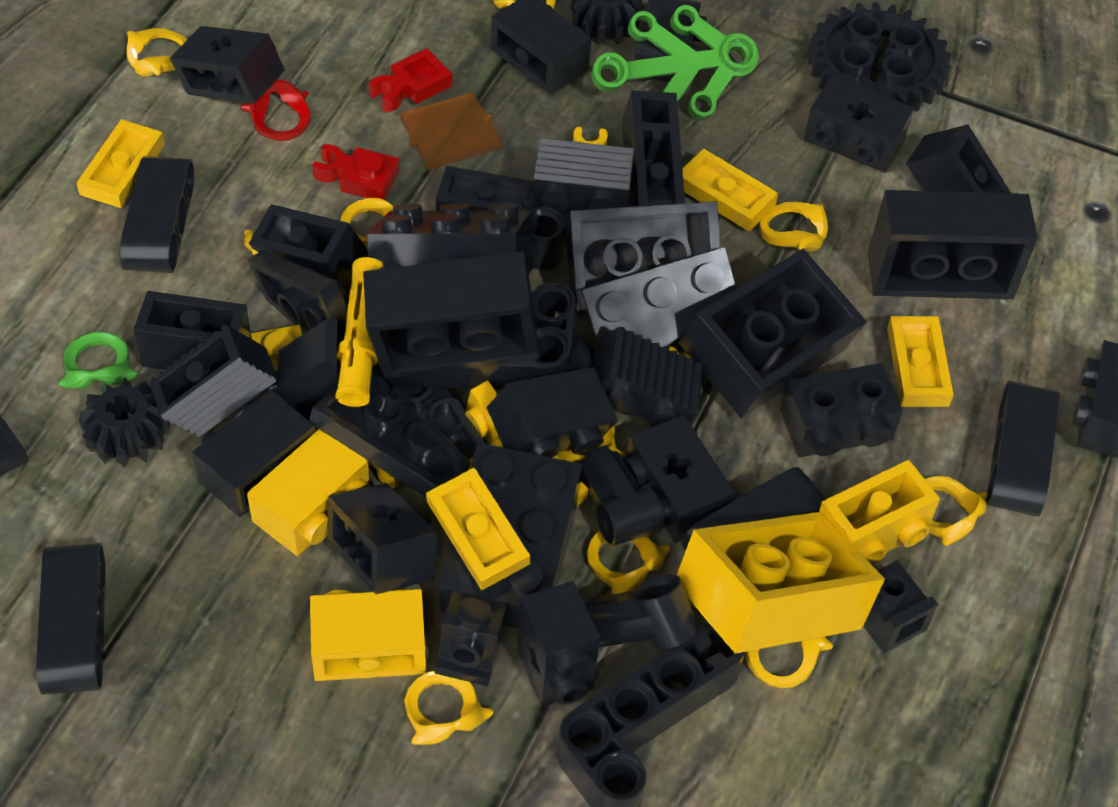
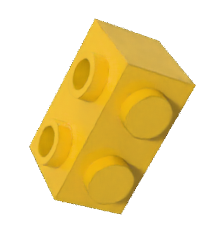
(884, 511)

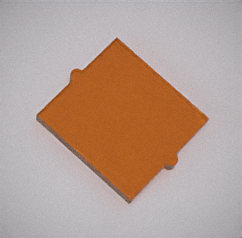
(450, 131)

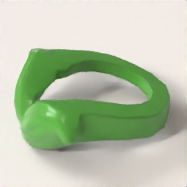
(111, 375)

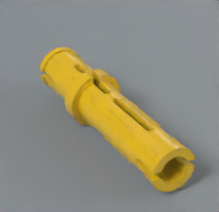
(356, 349)

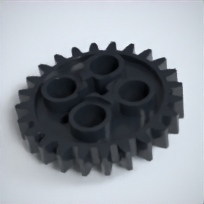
(913, 62)

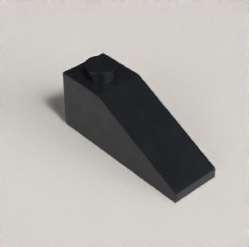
(653, 131)

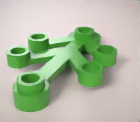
(682, 59)

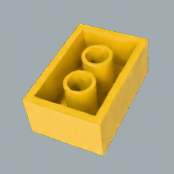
(778, 581)

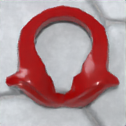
(293, 97)

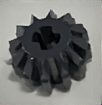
(605, 17)
(123, 423)

